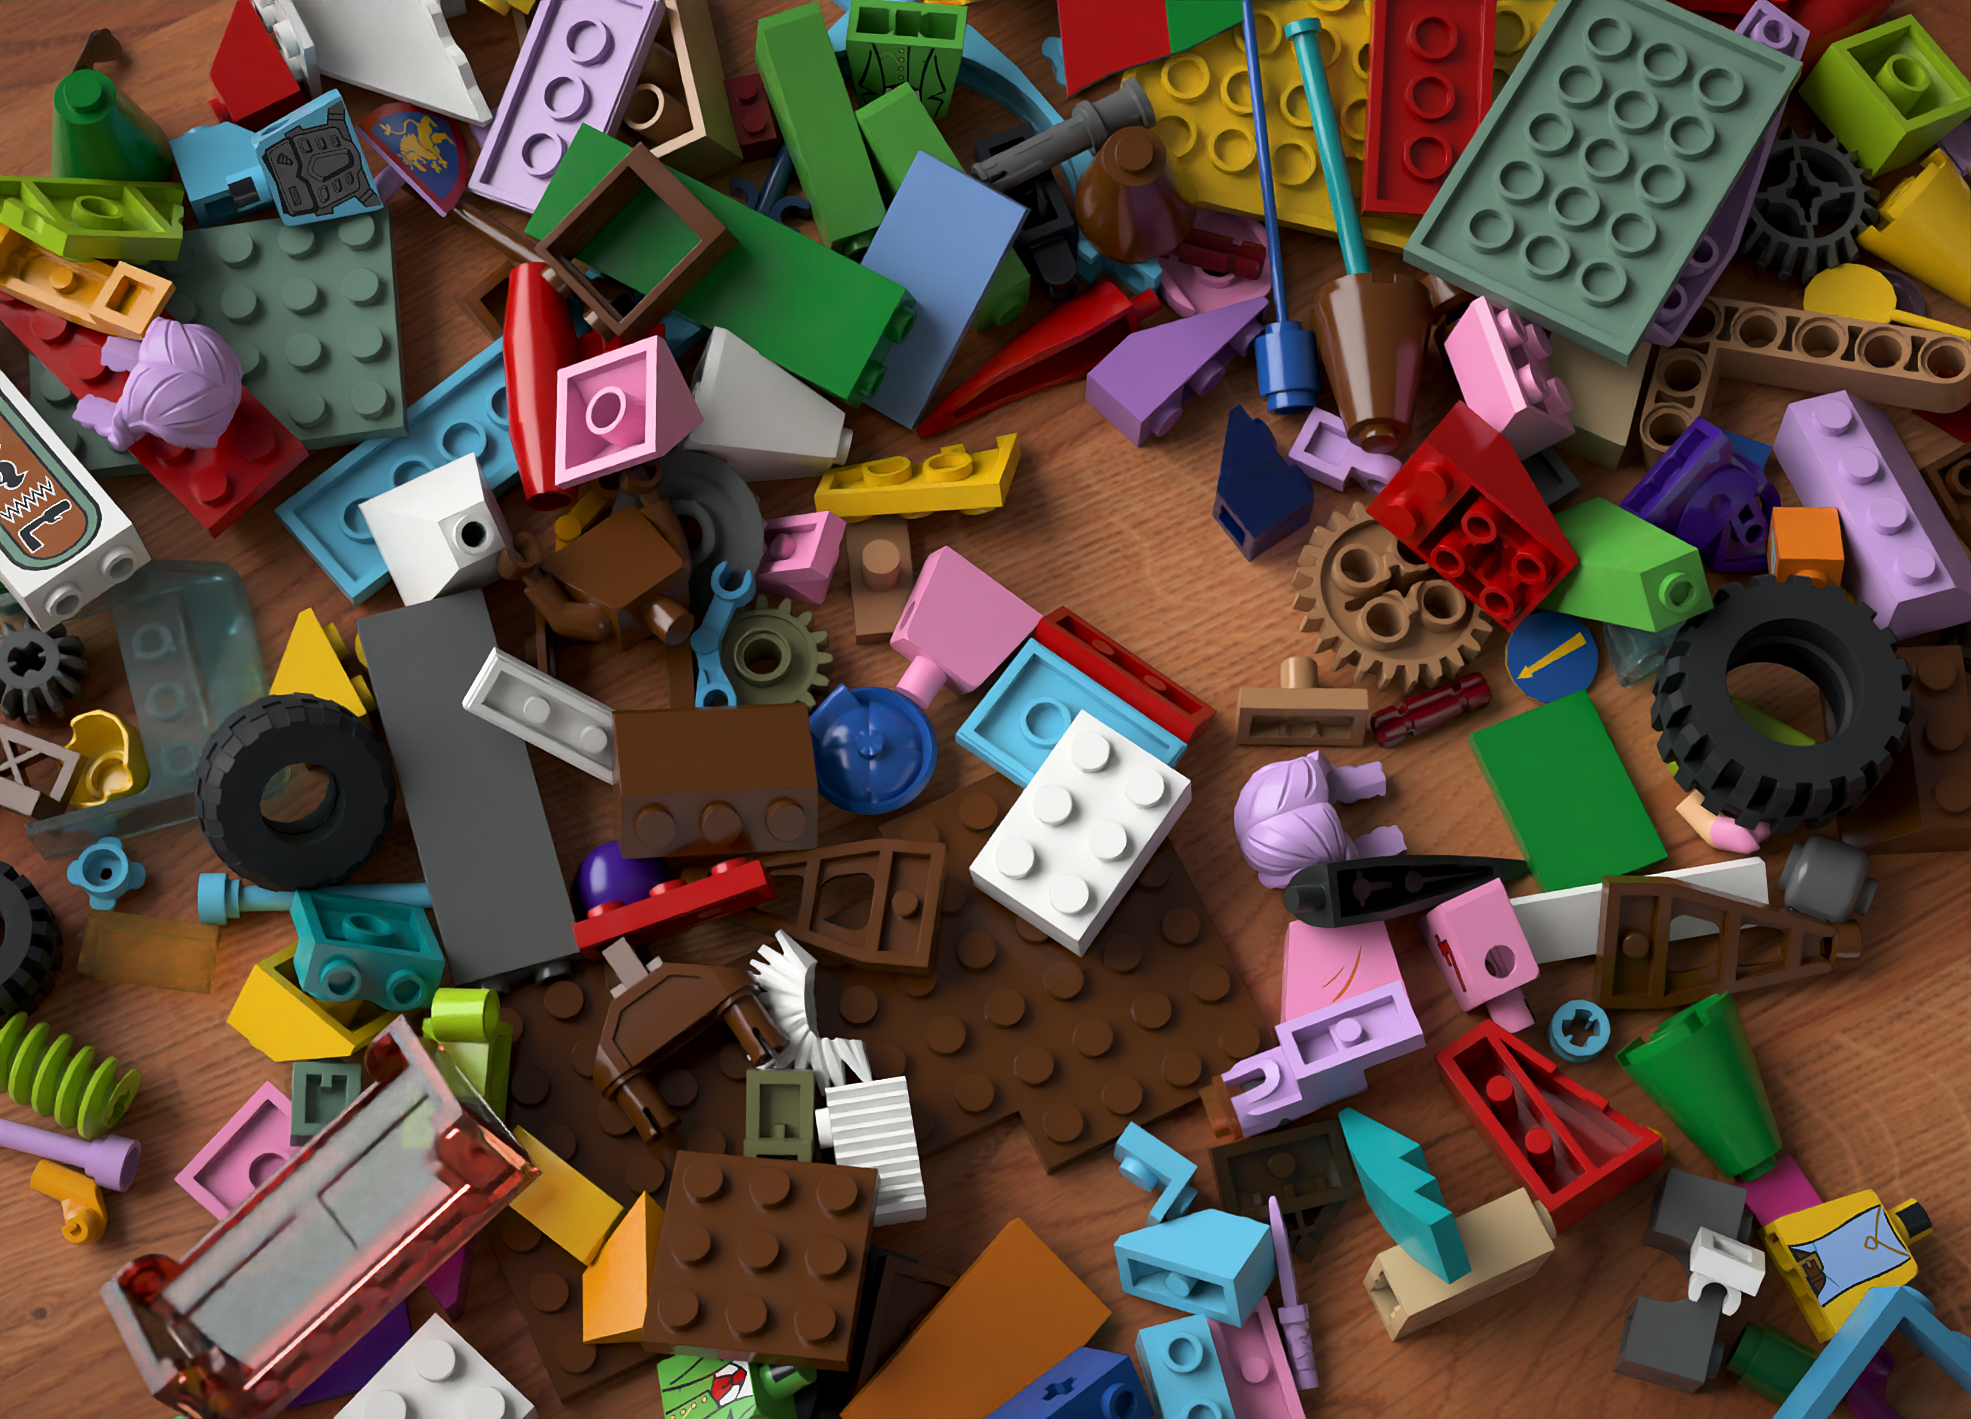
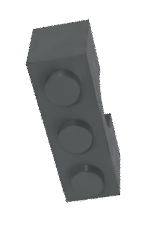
(1676, 1340)

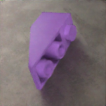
(1162, 367)

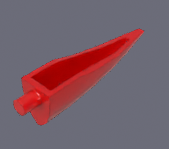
(1047, 353)

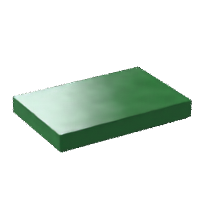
(1567, 795)

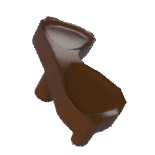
(97, 48)

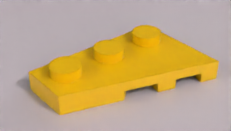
(943, 482)

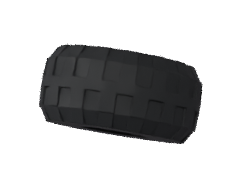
(326, 843)

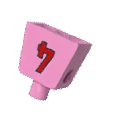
(1477, 930)

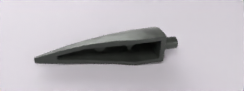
(1388, 886)

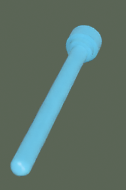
(226, 898)

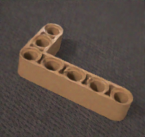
(1788, 365)

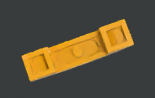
(91, 294)

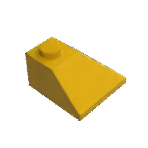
(295, 1024)

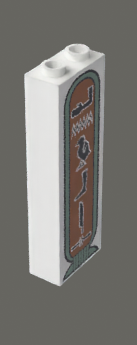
(57, 525)

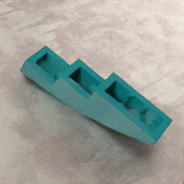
(1405, 1195)

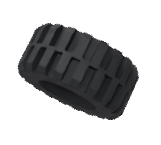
(1828, 644)

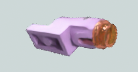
(1315, 1065)

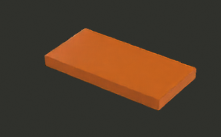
(987, 1336)

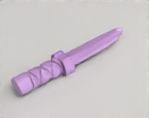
(1293, 1314)

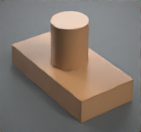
(878, 575)
(1301, 710)

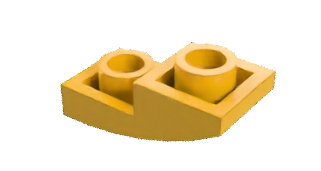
(567, 1203)

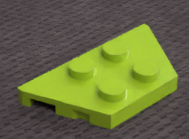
(96, 217)

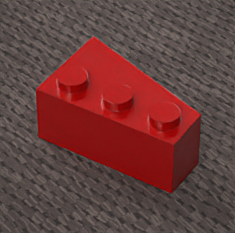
(1544, 1126)

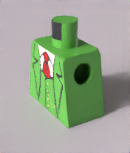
(904, 44)
(729, 1388)

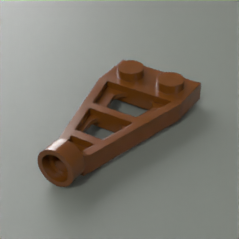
(903, 908)
(1635, 942)

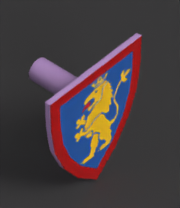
(419, 150)

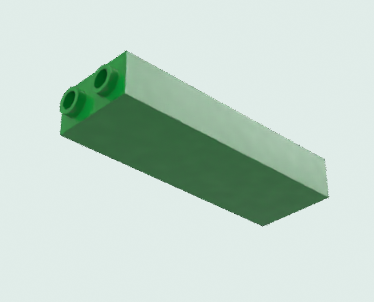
(773, 290)

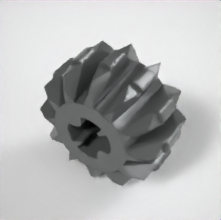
(43, 689)

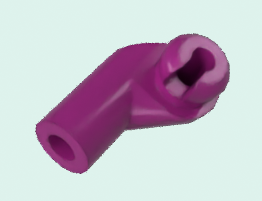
(1868, 1392)

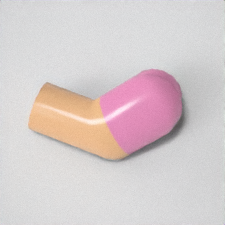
(1721, 830)

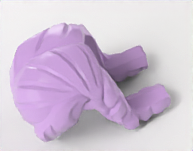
(178, 387)
(1290, 821)

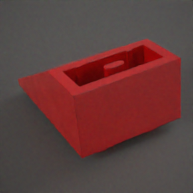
(1477, 518)

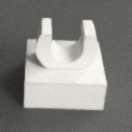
(1725, 1262)

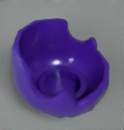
(609, 878)

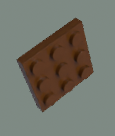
(761, 1260)

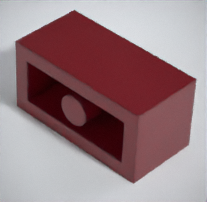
(751, 117)

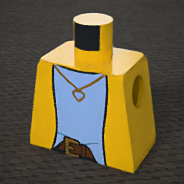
(1841, 1251)

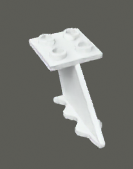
(379, 46)

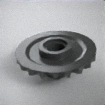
(723, 507)

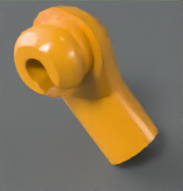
(80, 1200)

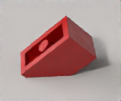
(250, 75)

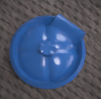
(871, 749)

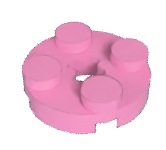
(1193, 291)

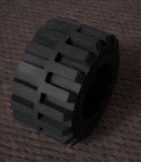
(28, 945)

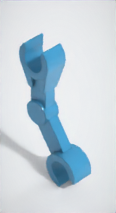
(708, 638)

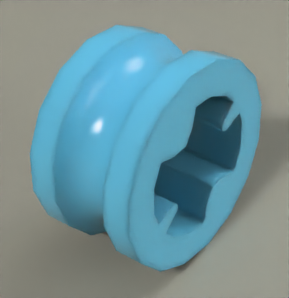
(1562, 1019)

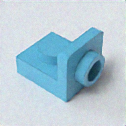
(1152, 1163)

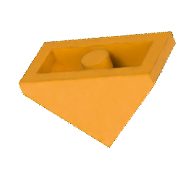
(621, 1277)

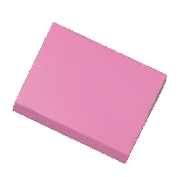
(620, 411)

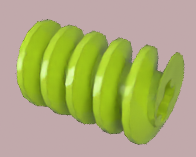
(60, 1082)

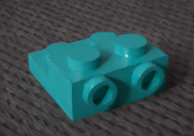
(365, 950)

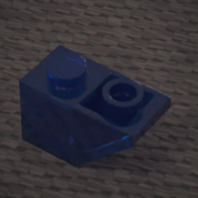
(1256, 491)

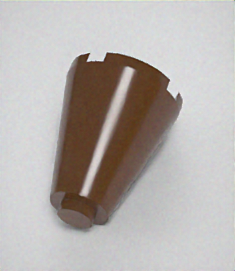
(1135, 198)
(1374, 353)

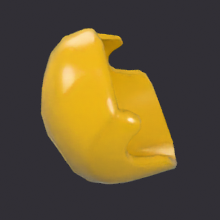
(115, 762)

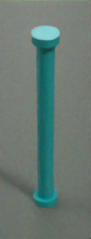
(1329, 143)

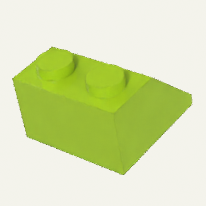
(1888, 94)

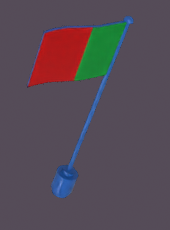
(1125, 34)

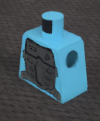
(308, 166)

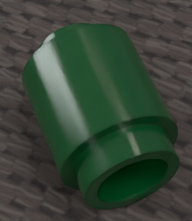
(1769, 1361)

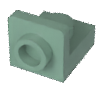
(319, 1094)

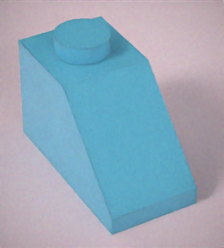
(204, 160)
(1200, 1264)

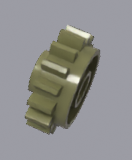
(778, 637)

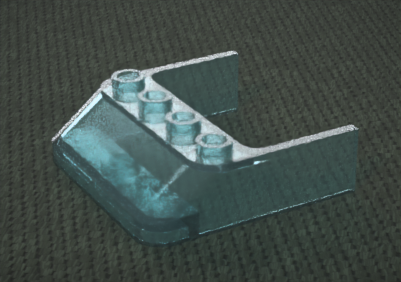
(188, 668)

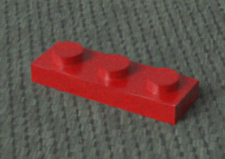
(1124, 674)
(676, 907)

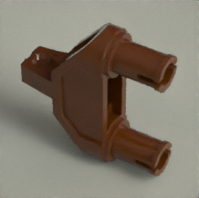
(659, 1012)

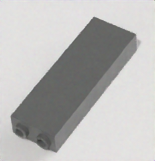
(468, 798)

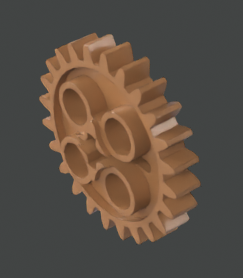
(1417, 640)

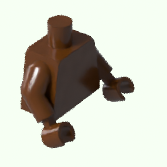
(617, 577)

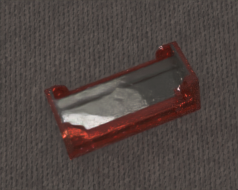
(324, 1240)

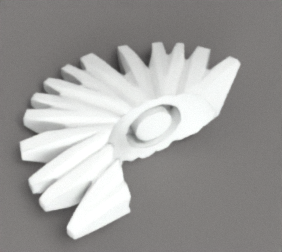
(793, 1009)

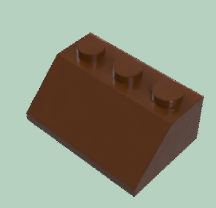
(713, 780)
(1927, 790)

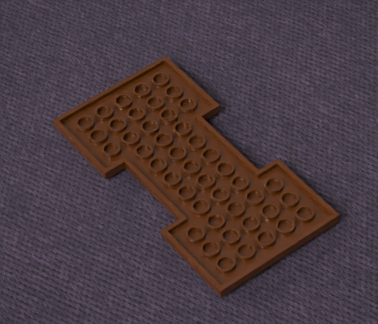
(987, 1038)

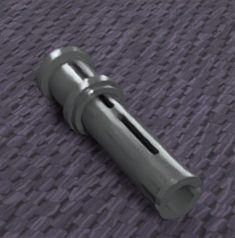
(1085, 130)

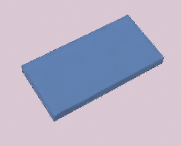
(946, 247)

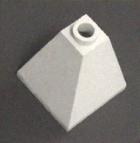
(762, 415)
(440, 531)

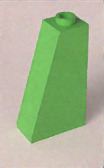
(819, 127)
(893, 134)
(1627, 570)

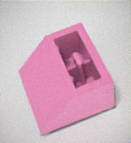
(1508, 376)

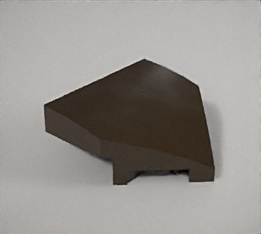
(1297, 1165)

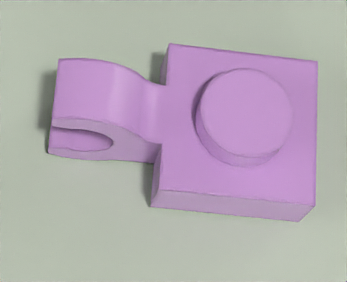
(1332, 459)

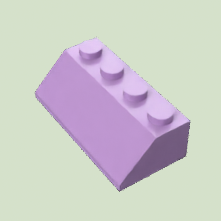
(1891, 528)

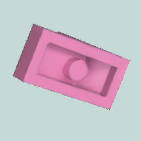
(800, 555)

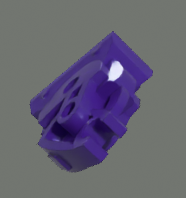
(1709, 499)

